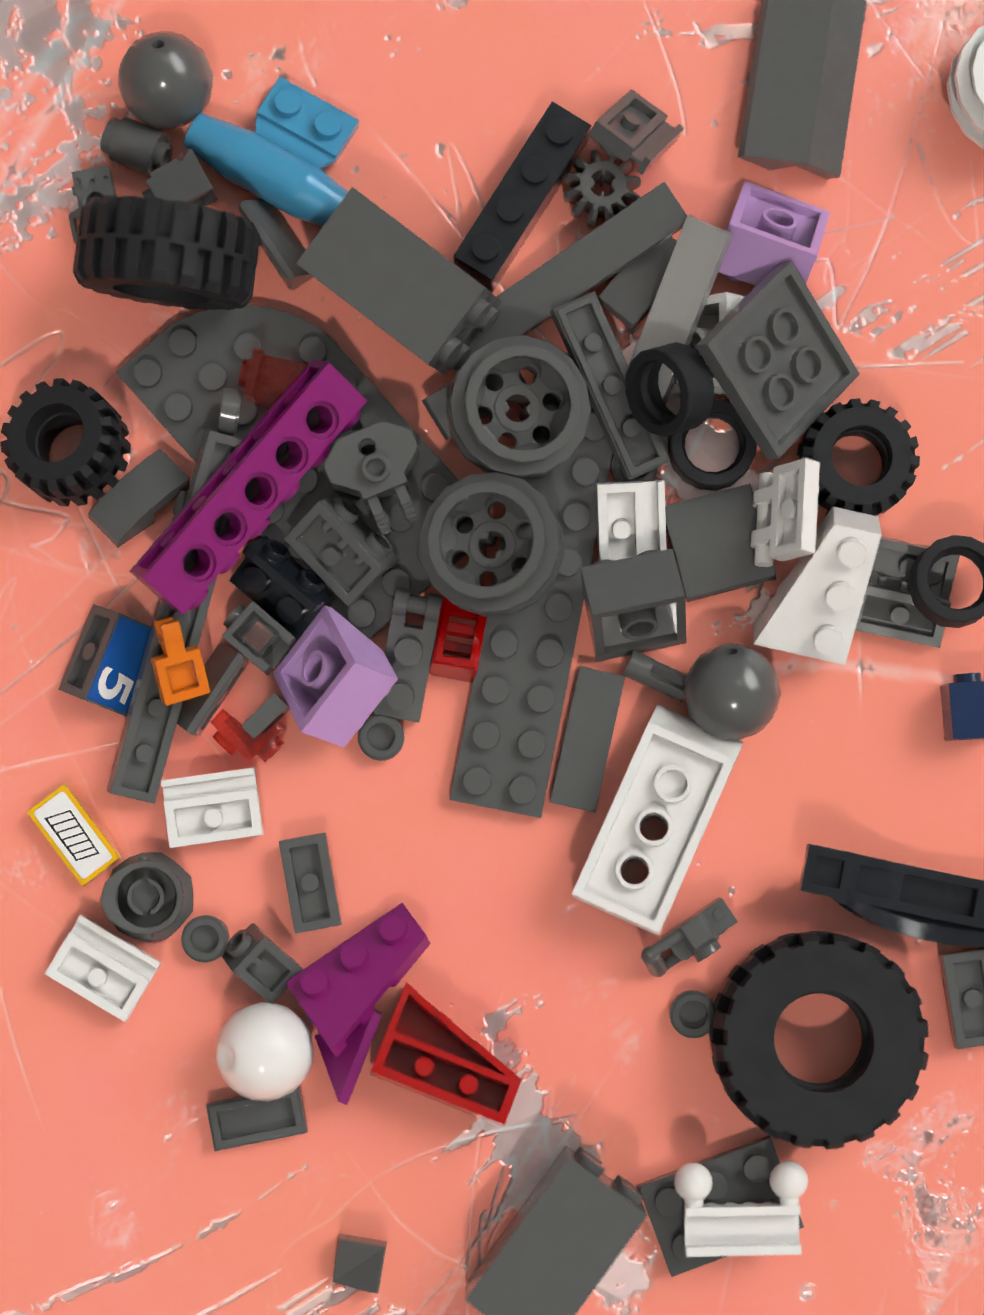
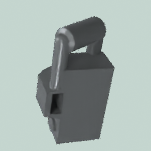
(692, 937)

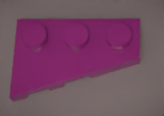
(352, 978)

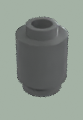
(136, 145)

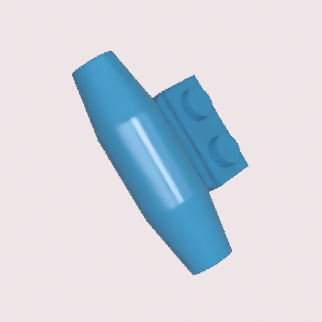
(285, 154)

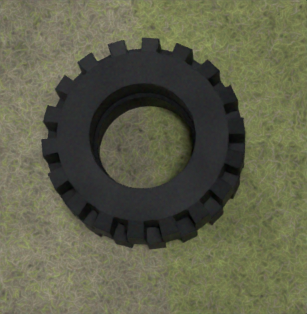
(40, 421)
(888, 437)

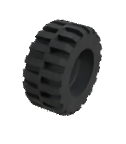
(166, 253)

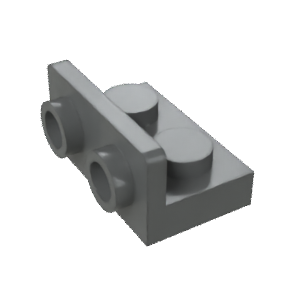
(341, 547)

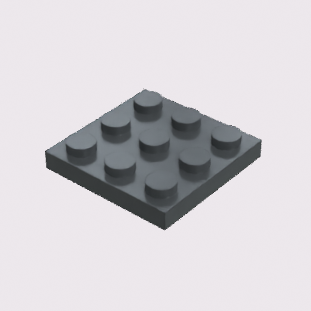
(778, 360)

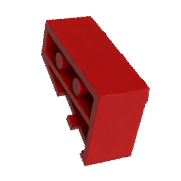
(443, 1063)

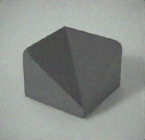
(359, 1262)

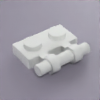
(786, 512)

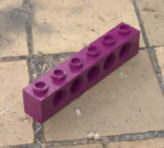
(224, 492)

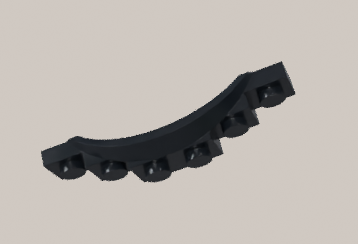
(898, 895)

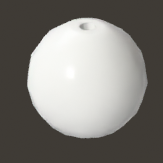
(264, 1051)

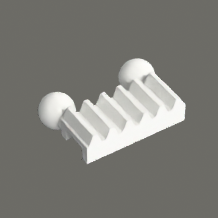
(744, 1227)

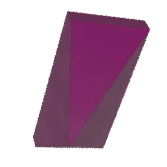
(348, 1065)

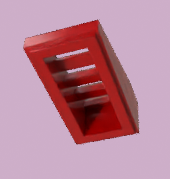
(454, 667)

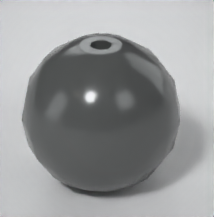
(165, 79)
(732, 691)

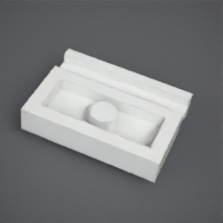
(630, 518)
(212, 807)
(103, 968)

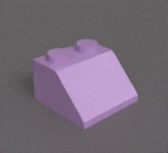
(771, 231)
(333, 678)

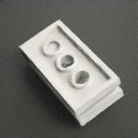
(671, 778)

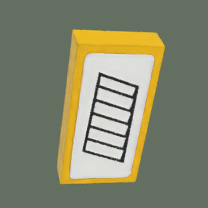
(74, 835)

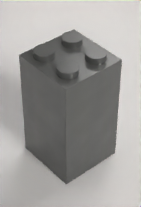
(400, 283)
(558, 1241)

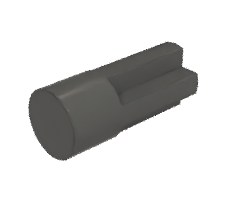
(655, 675)

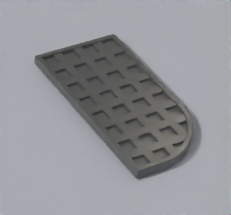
(183, 384)

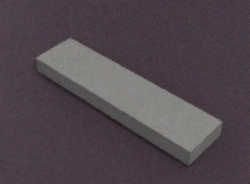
(683, 291)

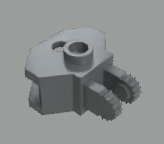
(377, 474)

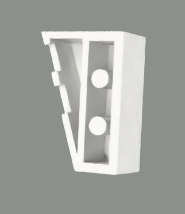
(824, 592)

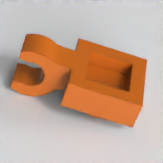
(179, 669)

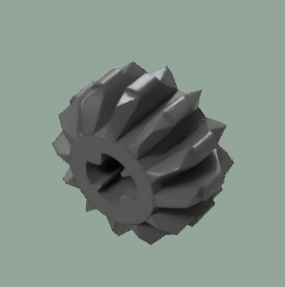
(600, 171)

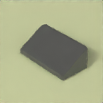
(277, 240)
(222, 673)

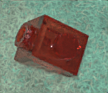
(235, 738)

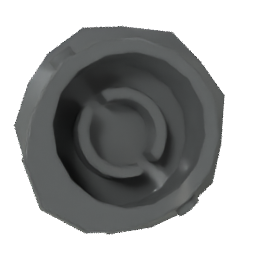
(148, 896)

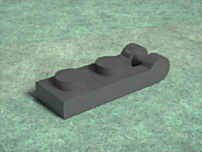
(410, 654)

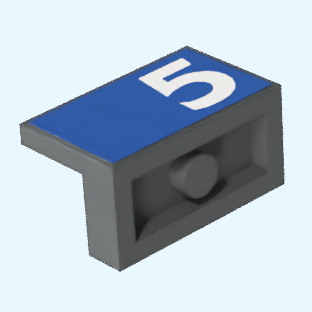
(107, 660)

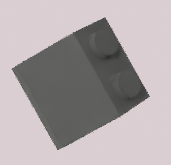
(634, 604)

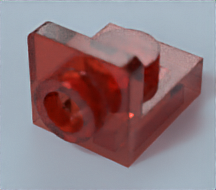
(267, 377)

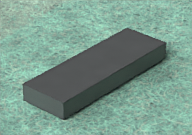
(587, 739)

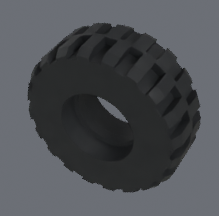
(888, 1053)

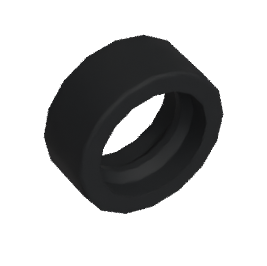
(694, 384)
(714, 480)
(919, 581)

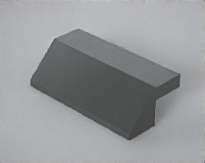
(802, 84)

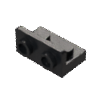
(281, 585)

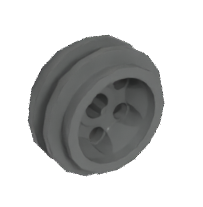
(554, 375)
(473, 499)

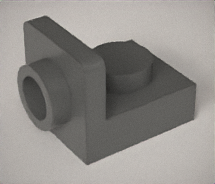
(260, 962)

